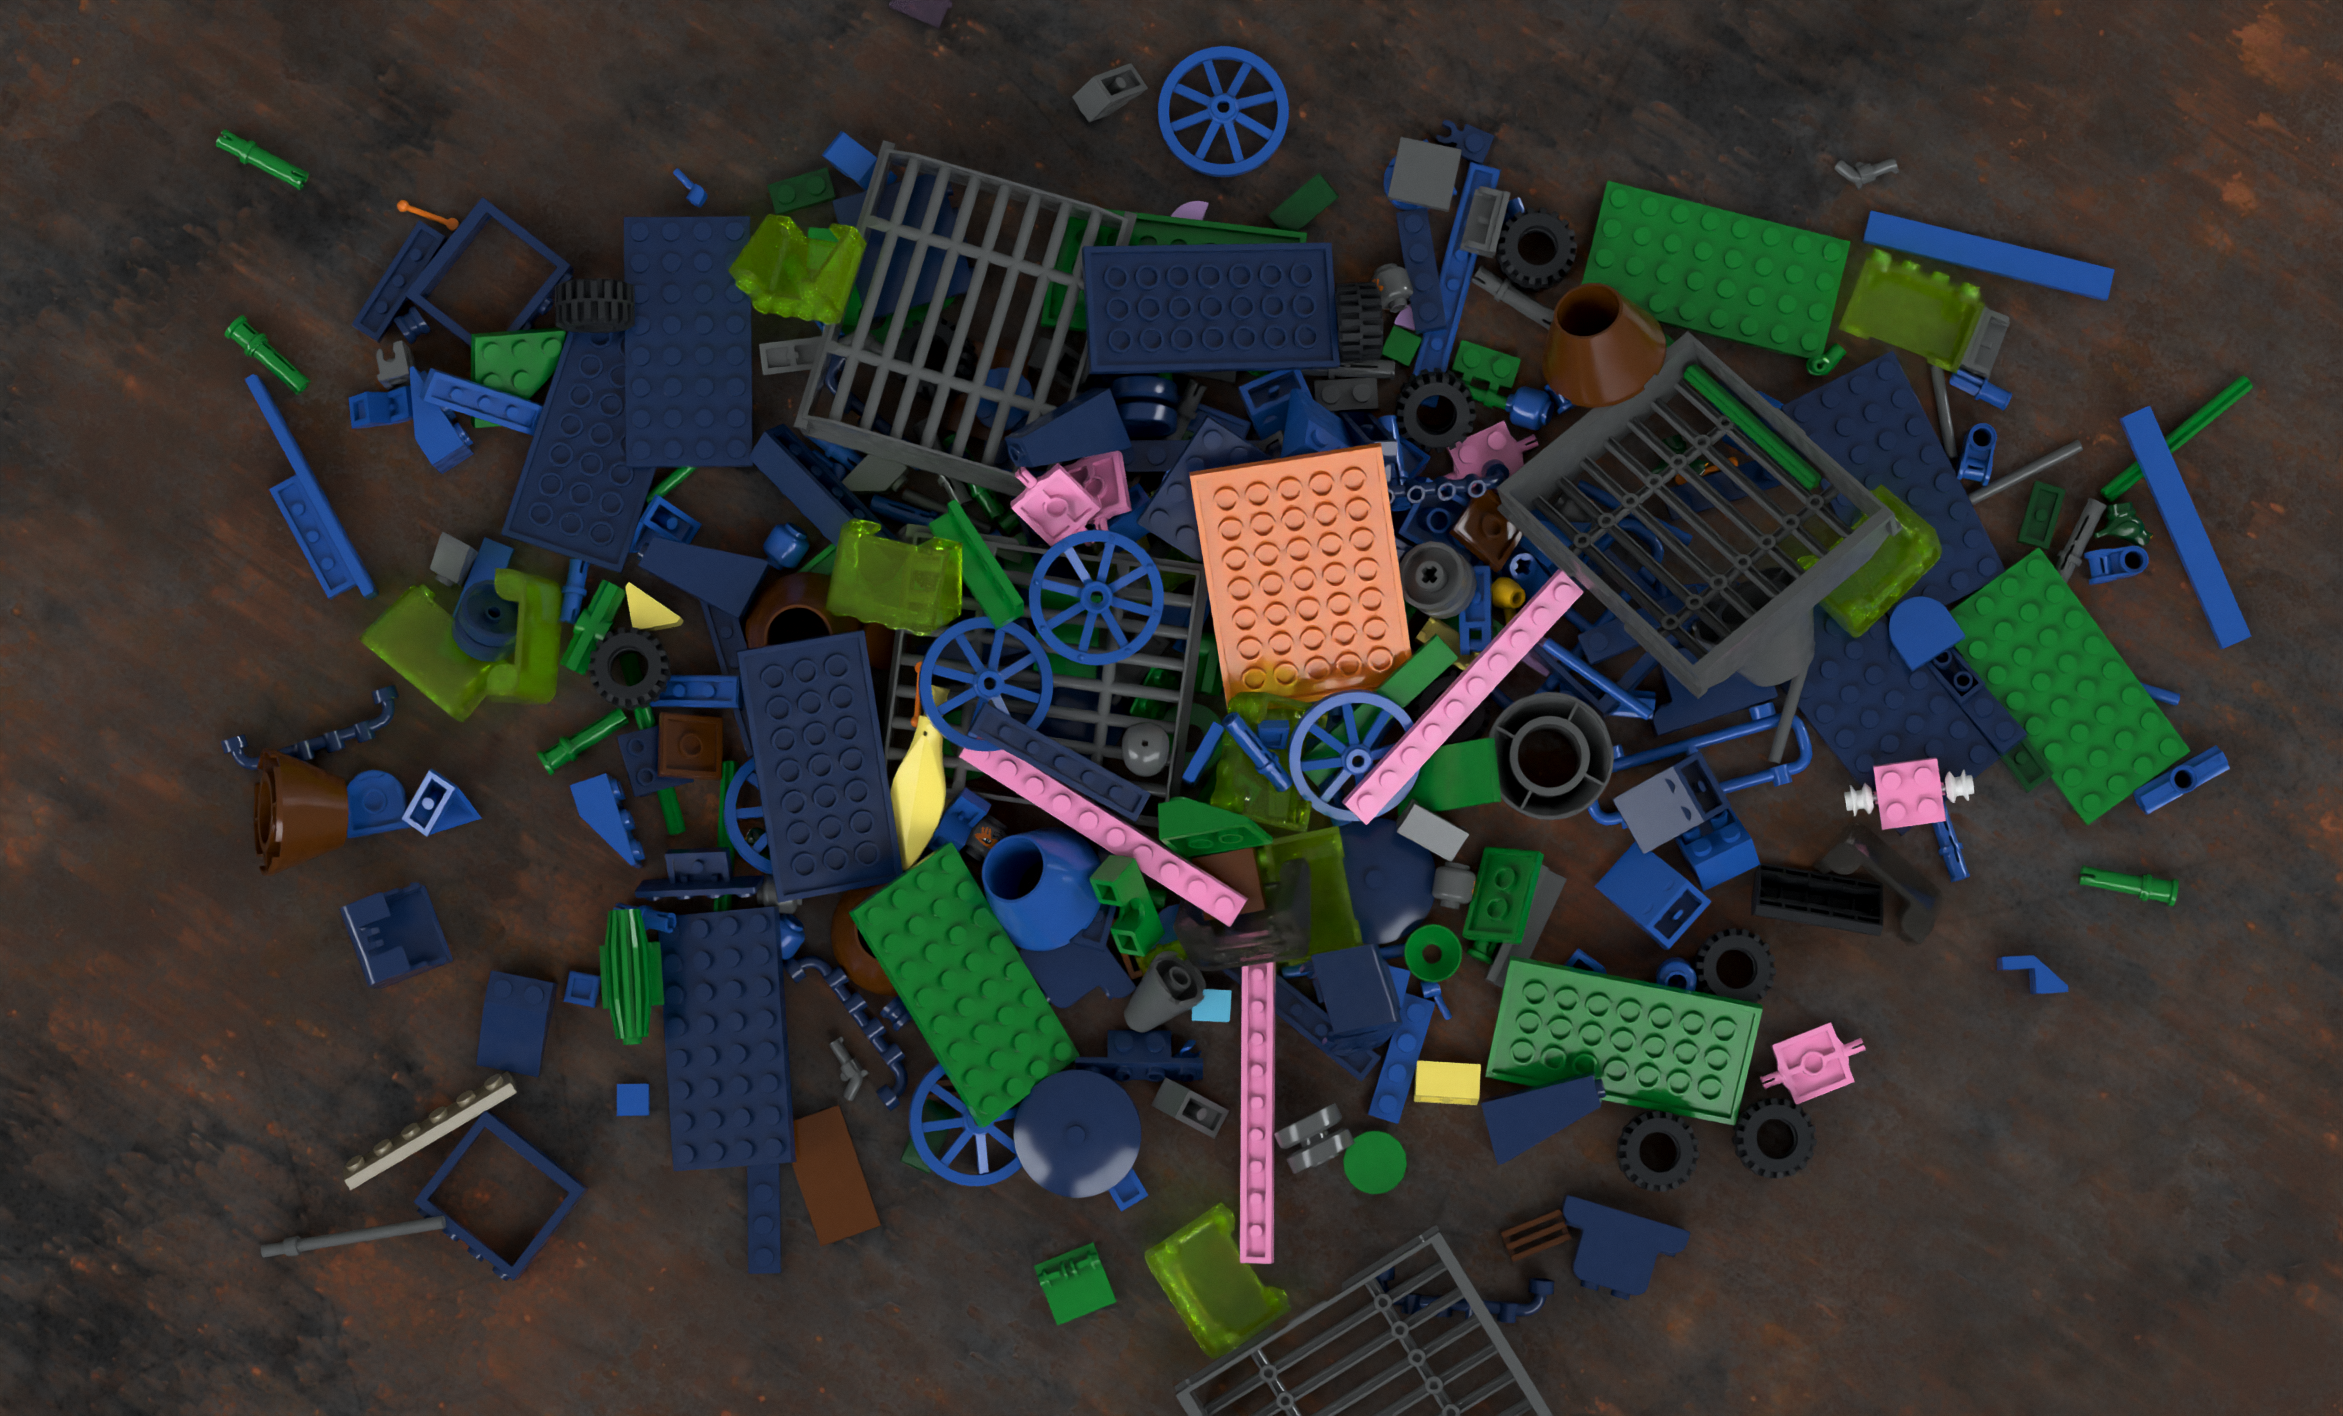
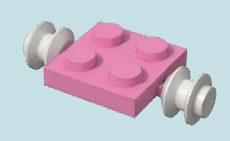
(1909, 793)

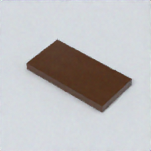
(832, 1177)

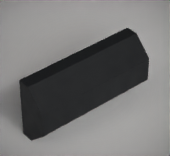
(1818, 899)

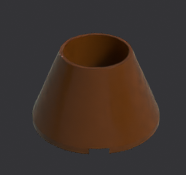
(1607, 365)
(792, 591)
(296, 812)
(850, 946)

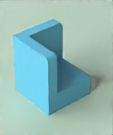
(1213, 1007)

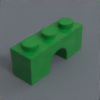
(1122, 885)

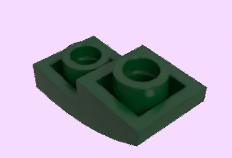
(1304, 204)
(931, 1112)

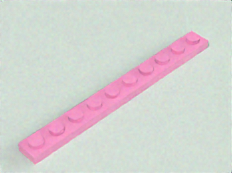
(1462, 696)
(1110, 832)
(1257, 1114)

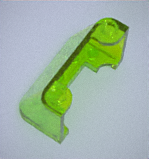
(1889, 572)
(537, 640)
(419, 645)
(1209, 1285)

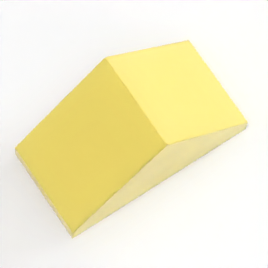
(648, 613)

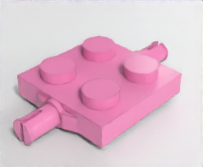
(1485, 446)
(1106, 482)
(1054, 504)
(1812, 1063)

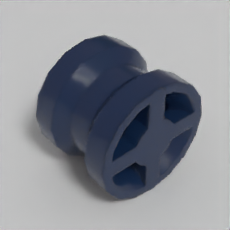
(412, 324)
(896, 1013)

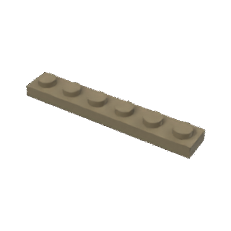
(439, 1123)

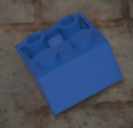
(1718, 849)

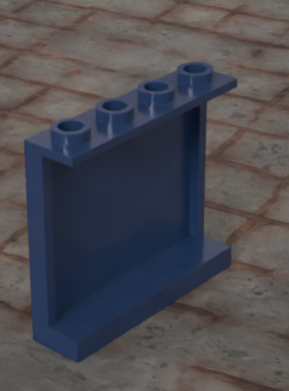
(848, 212)

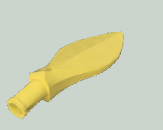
(920, 788)

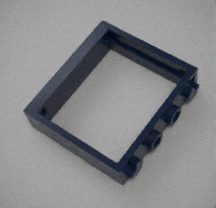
(455, 247)
(1636, 673)
(535, 1156)

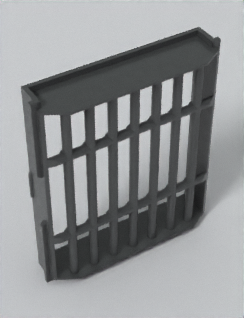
(1605, 428)
(923, 455)
(1106, 686)
(1398, 1330)

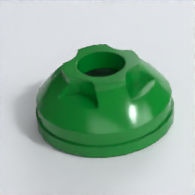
(1449, 947)

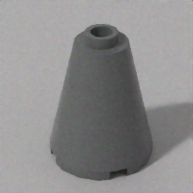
(1164, 992)

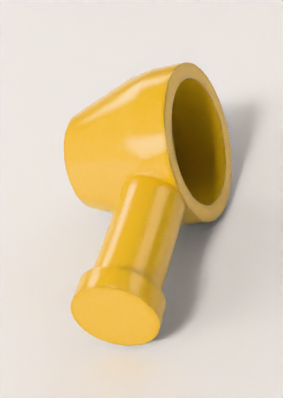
(1508, 596)

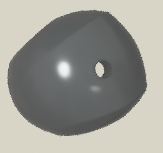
(1149, 759)

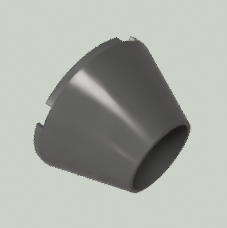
(1781, 658)
(1583, 732)

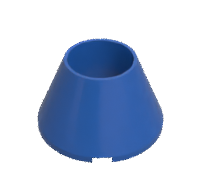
(1059, 902)

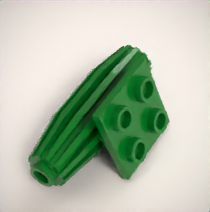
(630, 975)

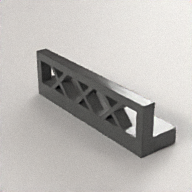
(1545, 896)

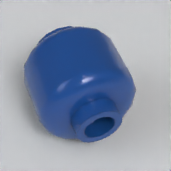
(1530, 408)
(786, 546)
(791, 935)
(1672, 969)

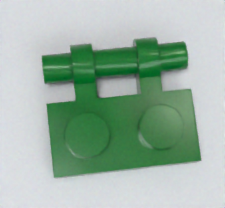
(1487, 366)

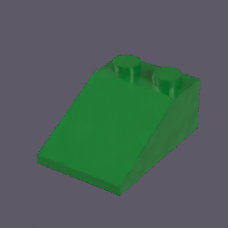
(1202, 830)

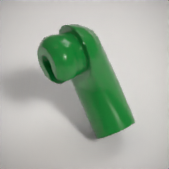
(1824, 363)

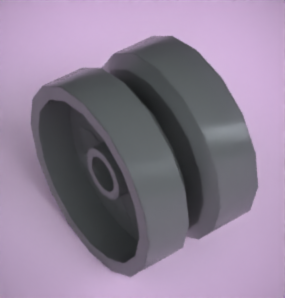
(1437, 580)
(1314, 1138)

